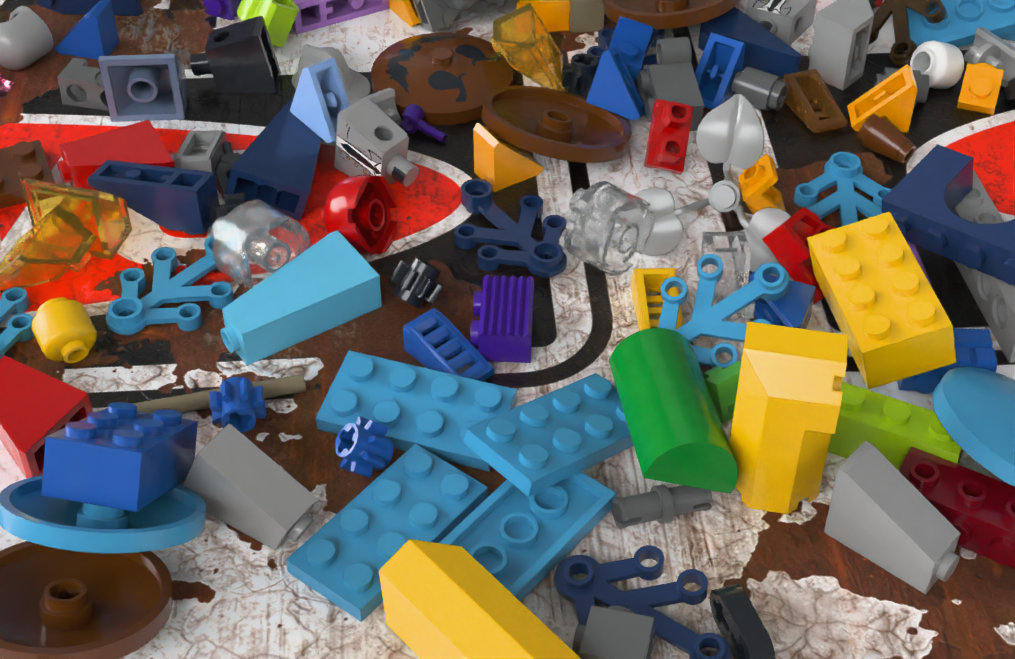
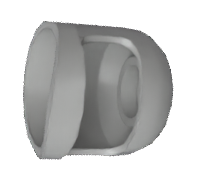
(23, 39)

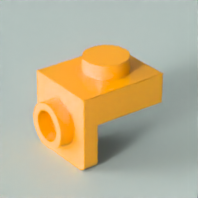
(980, 88)
(758, 187)

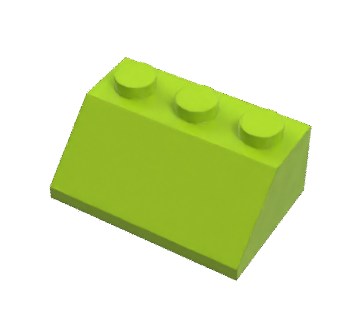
(890, 427)

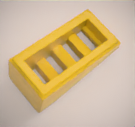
(650, 281)

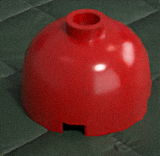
(362, 213)

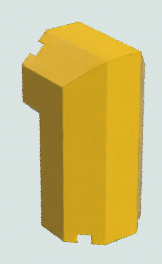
(785, 413)
(458, 610)

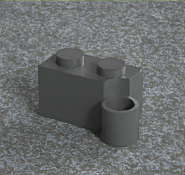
(672, 78)

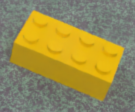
(882, 300)

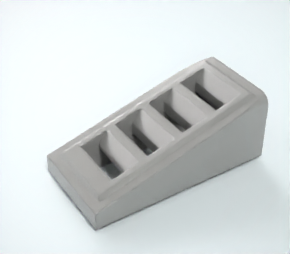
(200, 150)

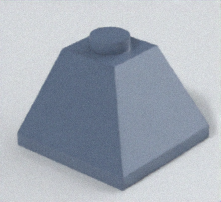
(144, 87)

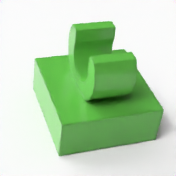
(723, 388)

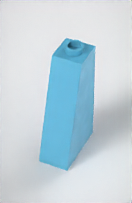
(301, 300)

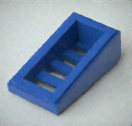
(434, 329)

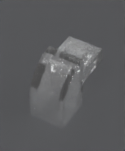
(735, 255)

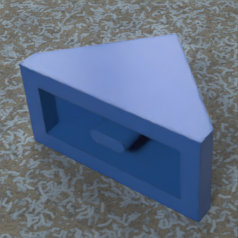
(93, 35)
(717, 69)
(615, 88)
(792, 309)

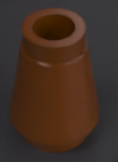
(885, 139)

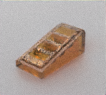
(817, 91)

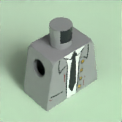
(783, 17)
(372, 144)

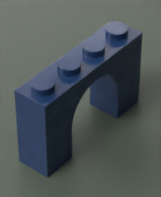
(924, 215)

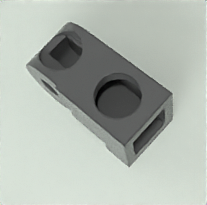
(86, 88)

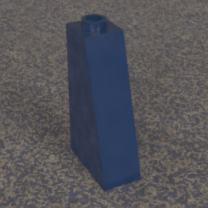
(278, 165)

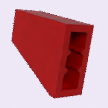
(130, 144)
(32, 409)

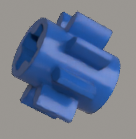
(237, 404)
(364, 447)

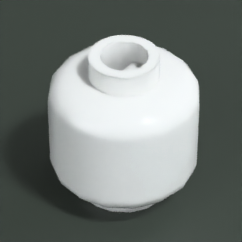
(940, 61)

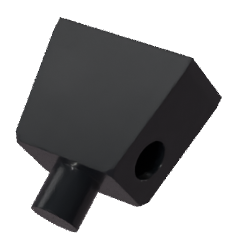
(240, 58)

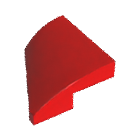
(791, 247)

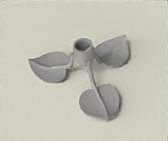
(727, 136)

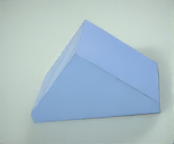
(320, 98)

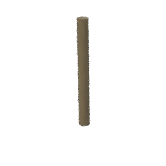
(200, 400)

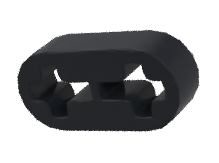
(740, 624)

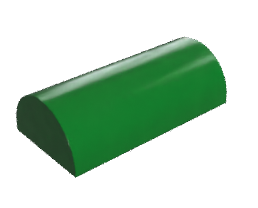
(671, 412)

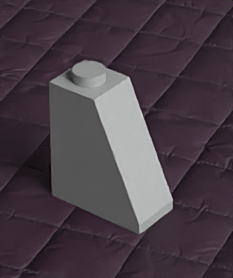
(250, 490)
(890, 521)

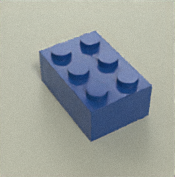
(119, 457)

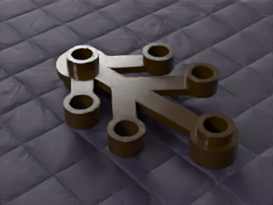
(898, 10)

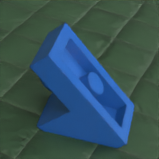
(632, 40)

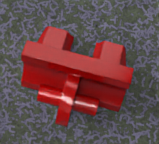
(668, 136)

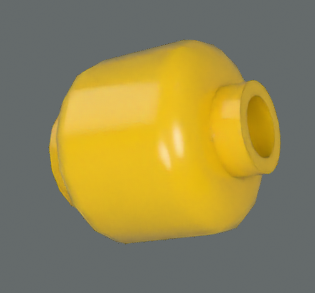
(64, 330)

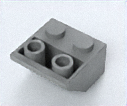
(841, 41)

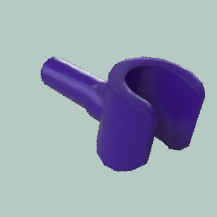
(414, 121)

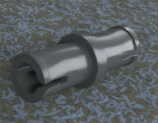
(660, 505)

